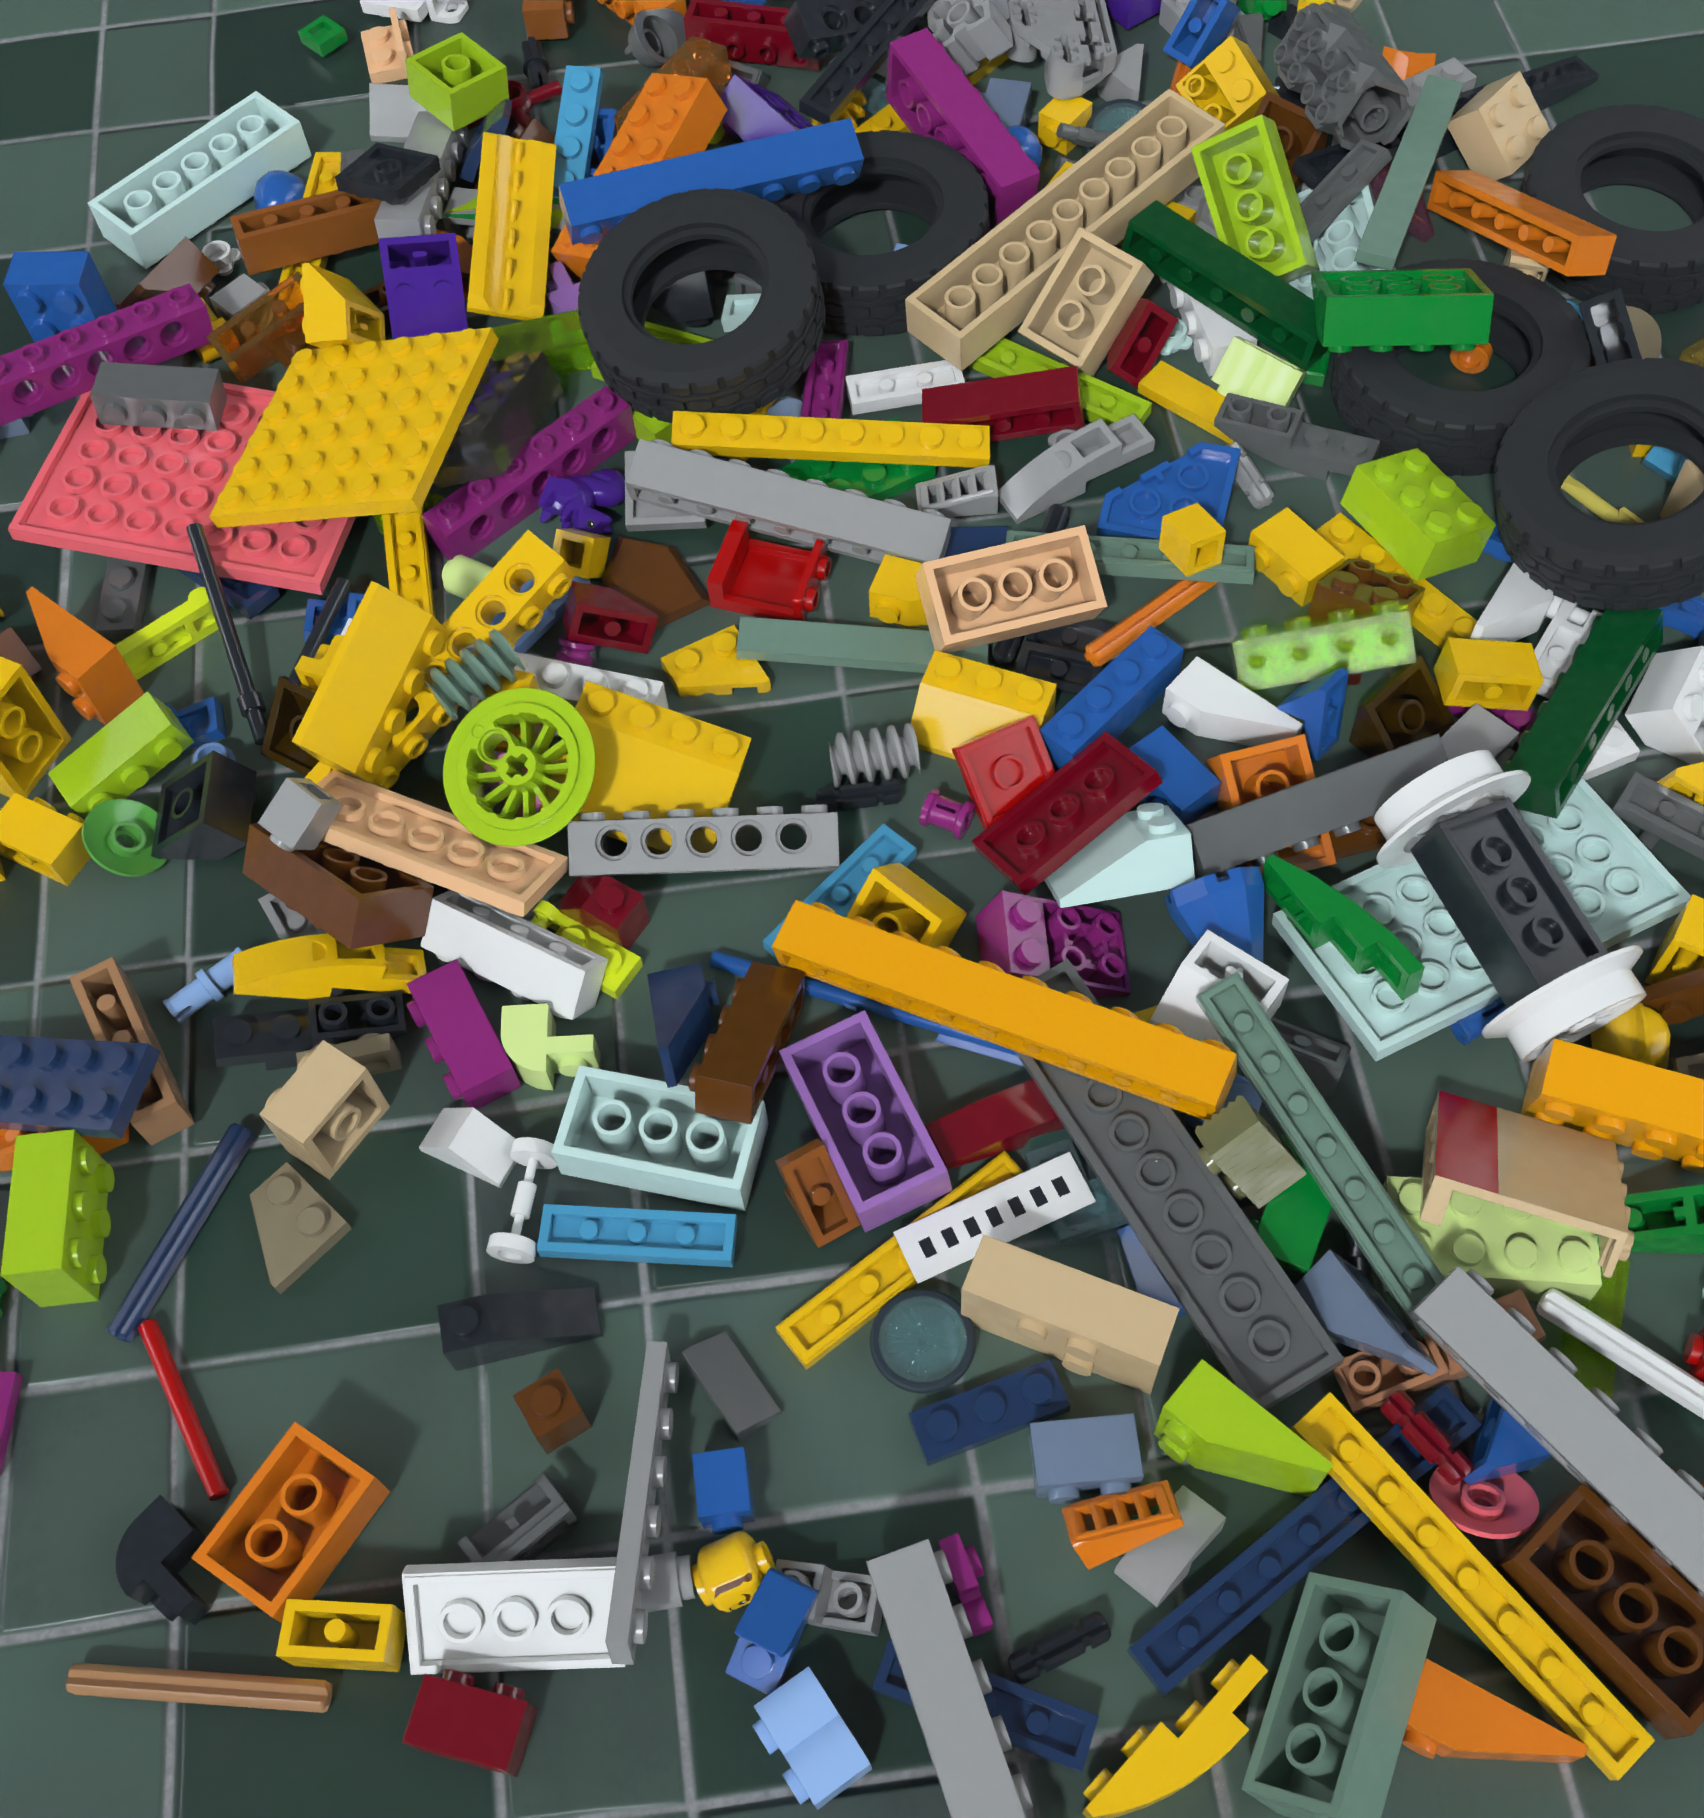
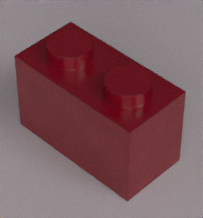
(471, 1722)

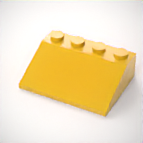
(656, 763)

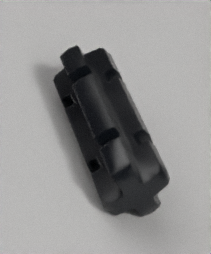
(860, 795)
(1059, 1647)

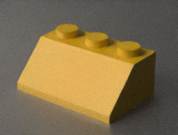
(970, 698)

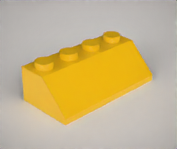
(370, 684)

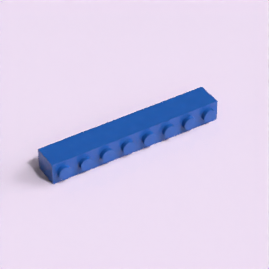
(761, 167)

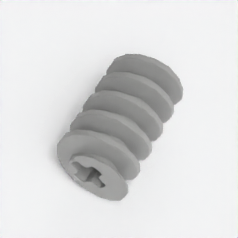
(874, 754)

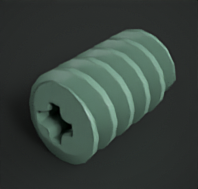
(474, 673)

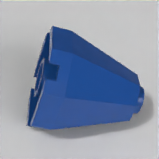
(1224, 906)

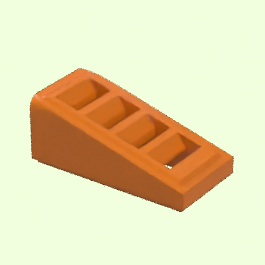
(1091, 1521)

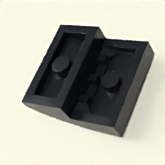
(1059, 655)

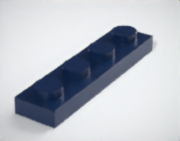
(1032, 1719)

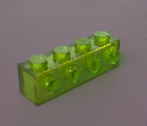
(1312, 649)

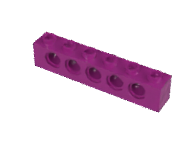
(69, 361)
(565, 448)

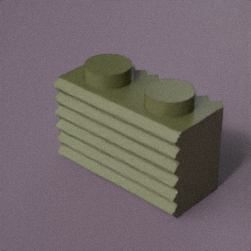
(1248, 1152)

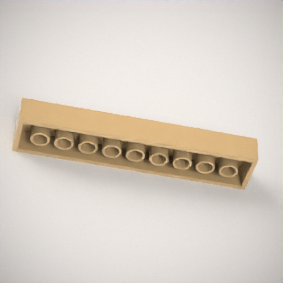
(1002, 274)

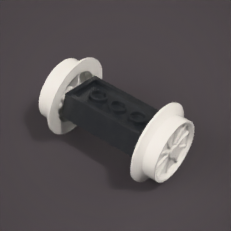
(1508, 903)

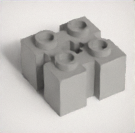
(971, 30)

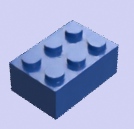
(56, 291)

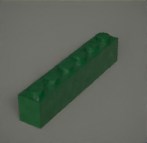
(1225, 282)
(1584, 707)

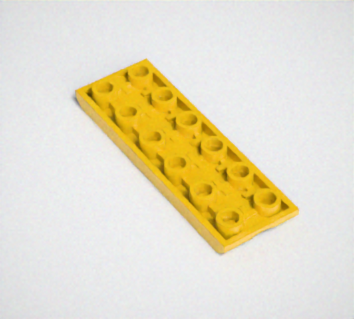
(512, 228)

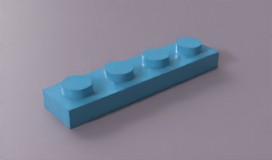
(576, 123)
(845, 883)
(637, 1235)

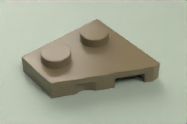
(293, 1225)

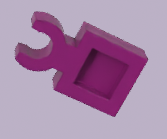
(965, 1570)

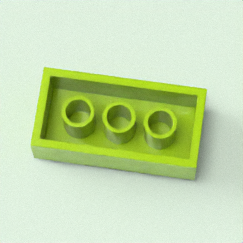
(1255, 198)

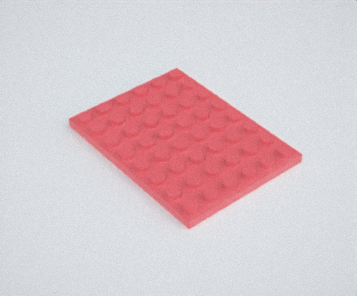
(140, 487)

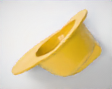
(1636, 1035)

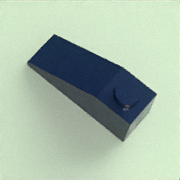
(681, 1016)

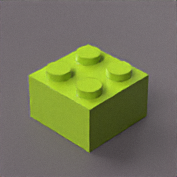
(457, 81)

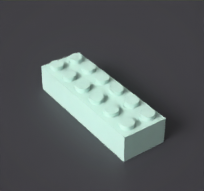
(199, 179)

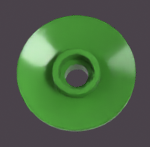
(125, 822)

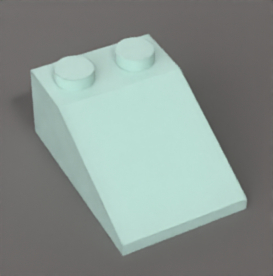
(1132, 857)

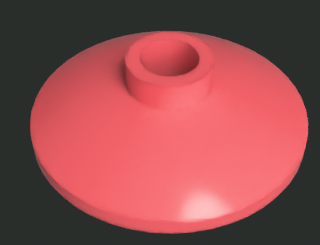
(1487, 1509)

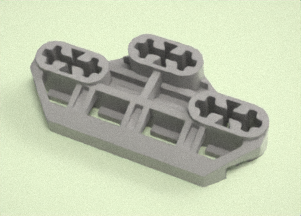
(1063, 42)

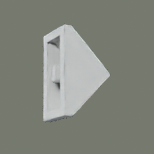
(471, 1144)

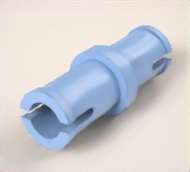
(202, 990)

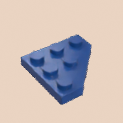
(1198, 477)

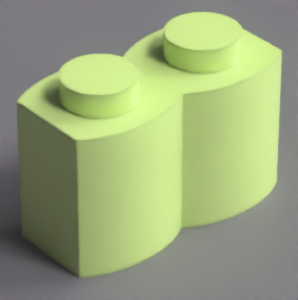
(1257, 374)

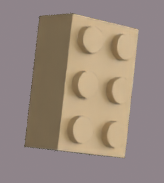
(1086, 302)

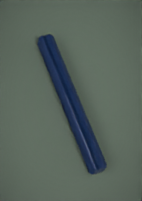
(180, 1233)

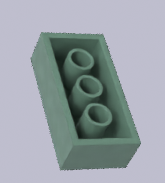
(1340, 1701)

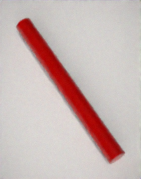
(183, 1410)

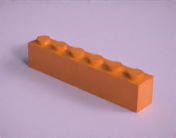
(1522, 223)

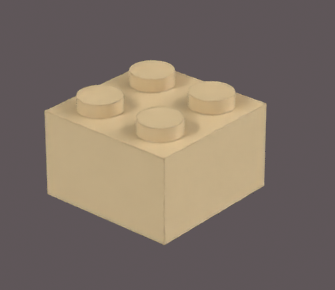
(1499, 127)
(325, 1109)

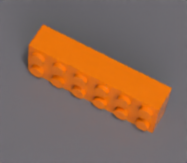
(666, 122)

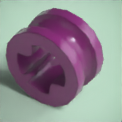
(575, 652)

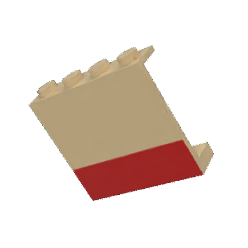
(1525, 1168)

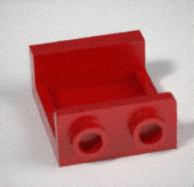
(766, 576)

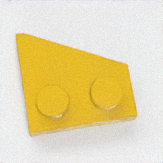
(713, 667)

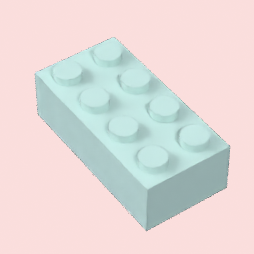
(653, 1141)

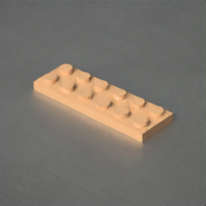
(437, 846)

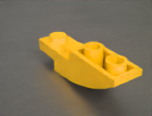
(317, 963)
(1165, 1764)

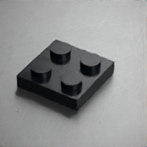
(388, 173)

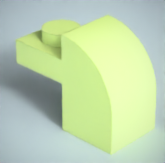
(537, 1052)

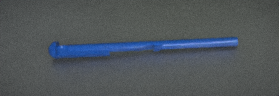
(854, 1002)

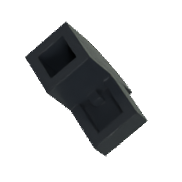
(153, 1555)

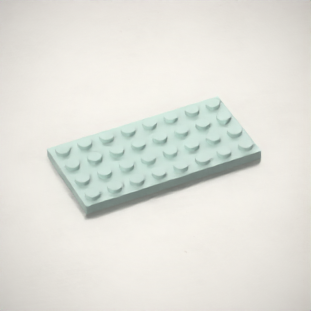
(1592, 851)

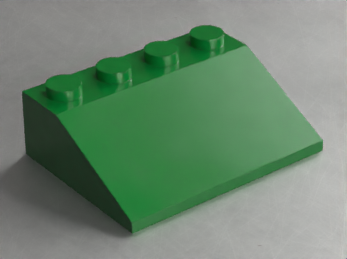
(1401, 309)

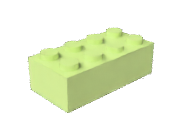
(1503, 1244)

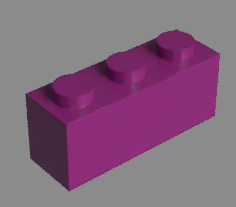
(461, 1036)

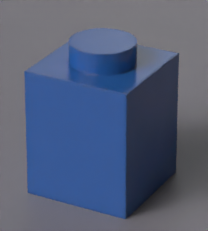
(723, 1490)

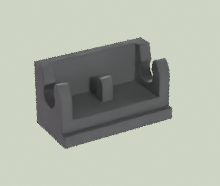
(523, 1527)

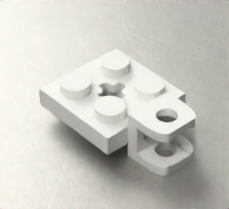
(417, 9)

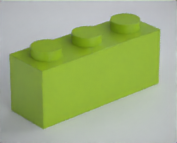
(121, 755)

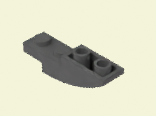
(1285, 440)

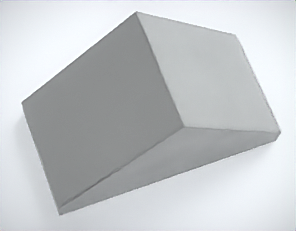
(1126, 76)

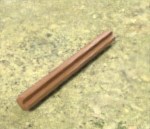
(199, 1687)

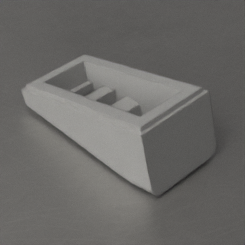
(977, 482)

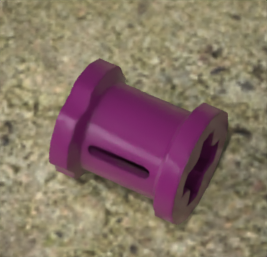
(947, 814)

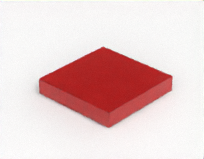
(1003, 767)

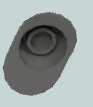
(656, 36)

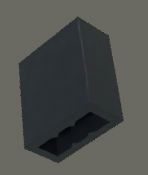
(1609, 328)

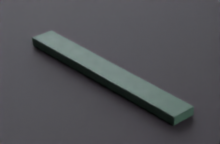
(1408, 173)
(1322, 1144)

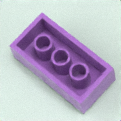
(866, 1121)

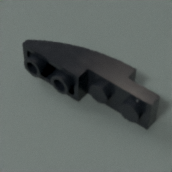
(282, 1034)

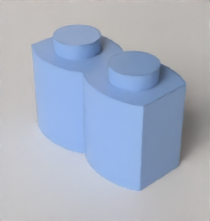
(812, 1739)

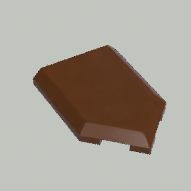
(654, 578)

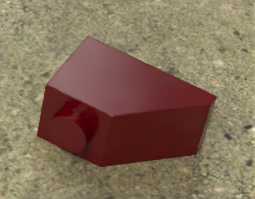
(1140, 342)
(607, 618)
(606, 908)

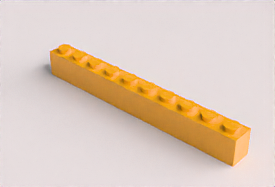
(1008, 1010)

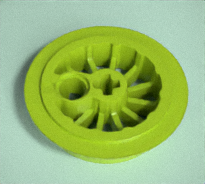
(475, 744)

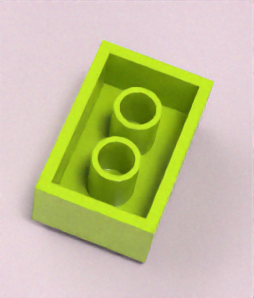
(1417, 514)
(57, 1219)

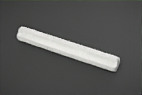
(1623, 1350)

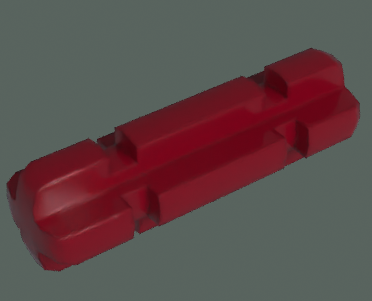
(1426, 1437)

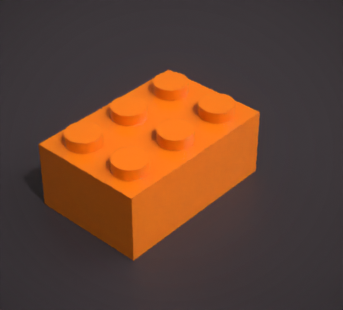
(291, 1523)

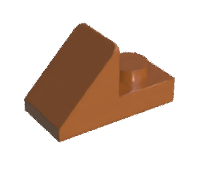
(817, 1193)

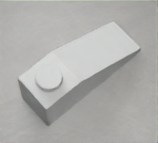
(1516, 609)
(1223, 709)

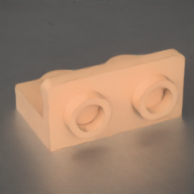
(387, 50)

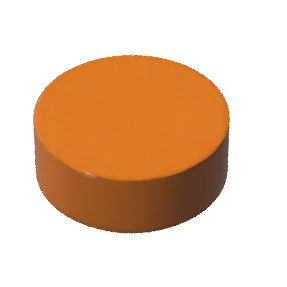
(1473, 360)

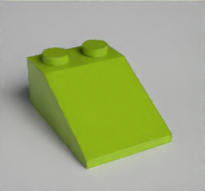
(1234, 1436)

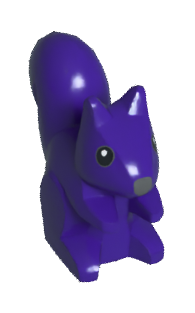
(577, 496)

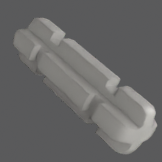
(1251, 480)

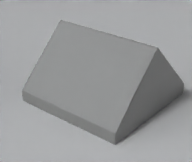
(391, 112)

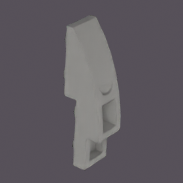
(1066, 466)

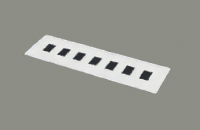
(998, 1212)

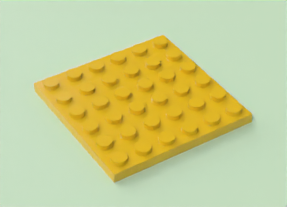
(356, 430)

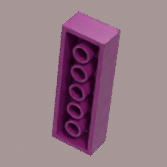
(942, 104)

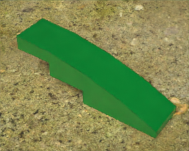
(1330, 916)

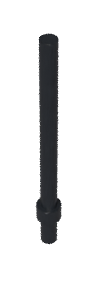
(250, 701)

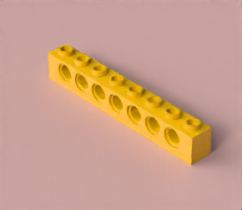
(472, 620)

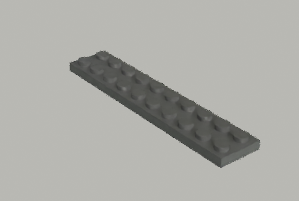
(1190, 1228)

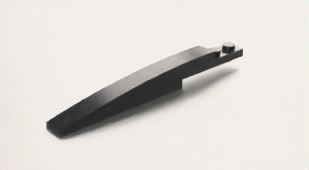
(1547, 84)

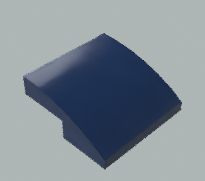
(494, 122)

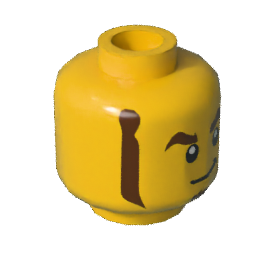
(731, 1570)

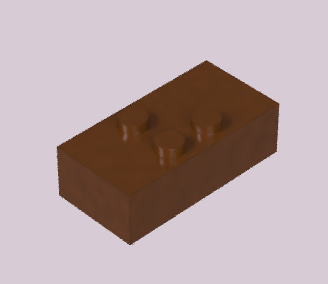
(341, 891)
(1616, 1607)

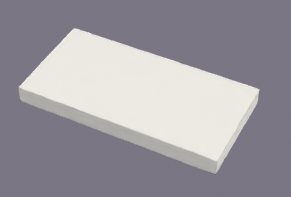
(508, 1615)

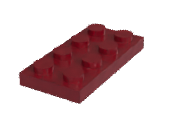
(1066, 812)

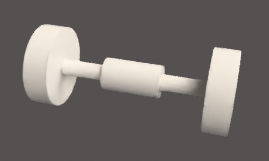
(513, 1247)

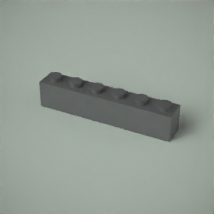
(1308, 809)

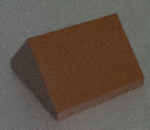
(1294, 128)

